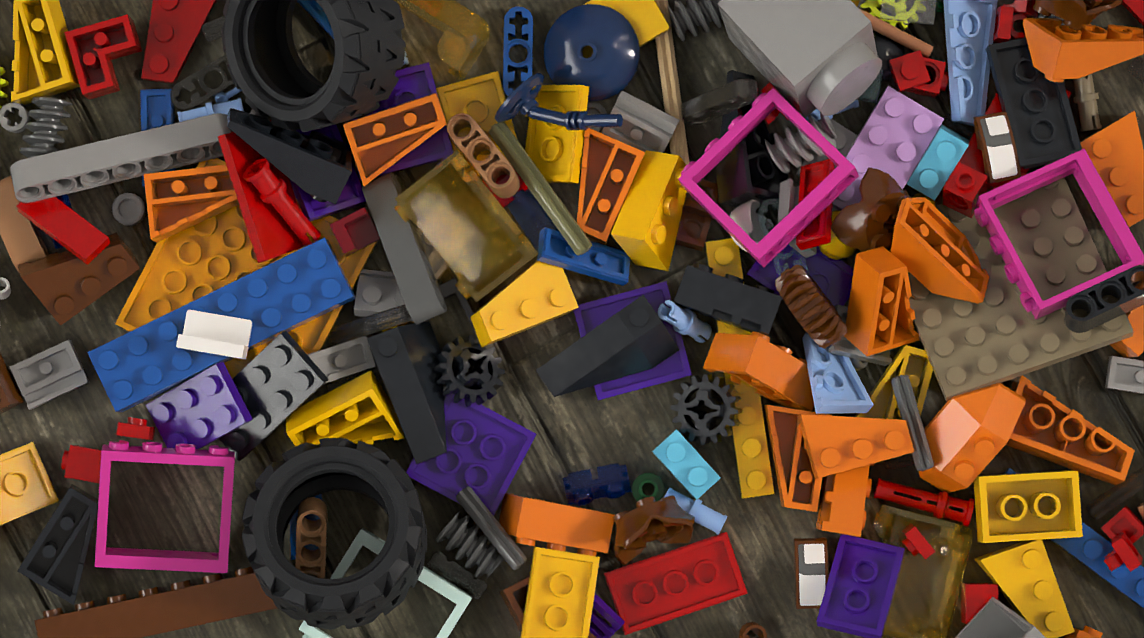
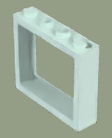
(427, 576)

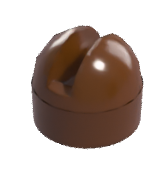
(755, 627)

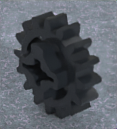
(483, 379)
(706, 421)

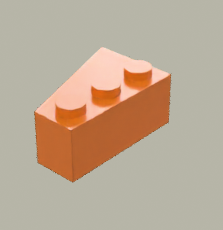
(556, 524)

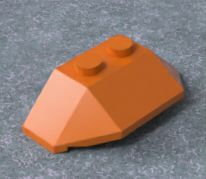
(937, 252)
(970, 434)

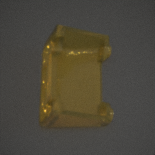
(463, 32)
(465, 225)
(928, 587)

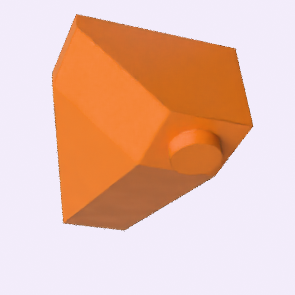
(1077, 53)

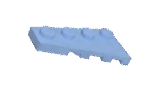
(968, 33)

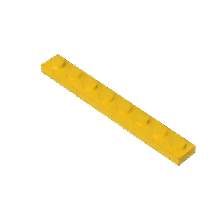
(750, 435)

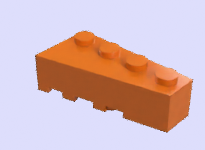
(1066, 438)

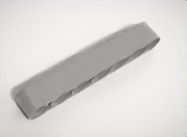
(118, 158)

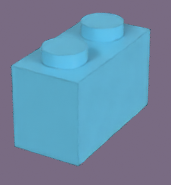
(938, 162)
(686, 464)

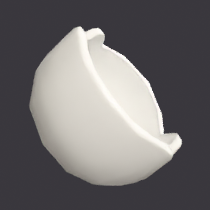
(747, 219)

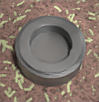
(128, 209)

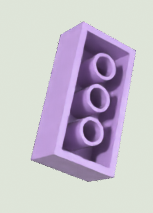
(890, 141)

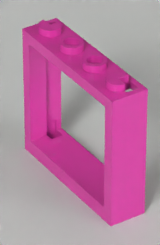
(1100, 201)
(803, 213)
(164, 559)

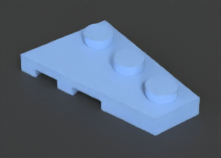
(834, 381)

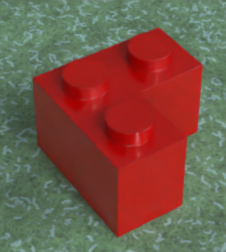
(96, 47)

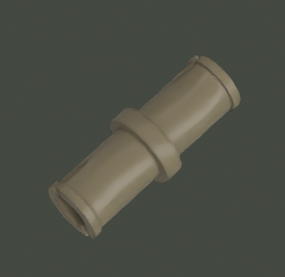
(1087, 103)

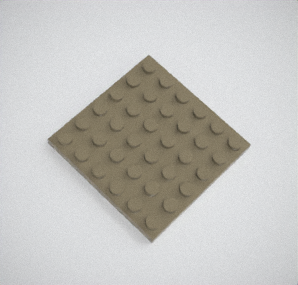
(998, 338)

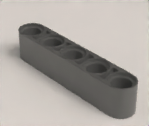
(404, 251)

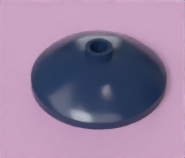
(613, 45)

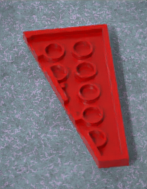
(171, 36)

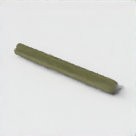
(540, 188)

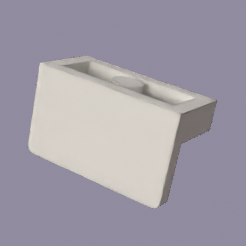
(215, 334)

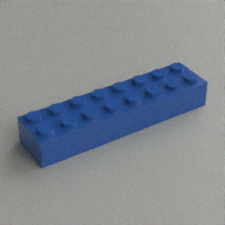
(272, 297)

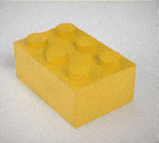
(1028, 506)

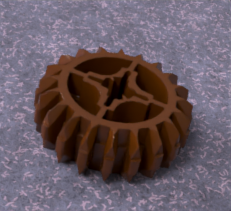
(810, 306)

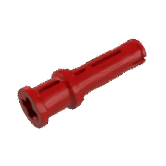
(274, 191)
(885, 489)

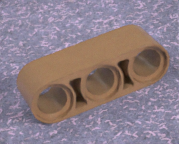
(477, 142)
(17, 232)
(312, 533)

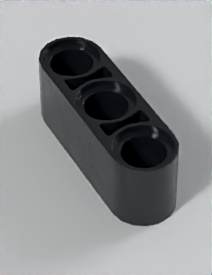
(1101, 311)

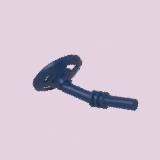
(523, 102)

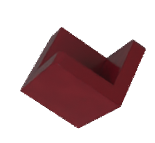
(355, 231)

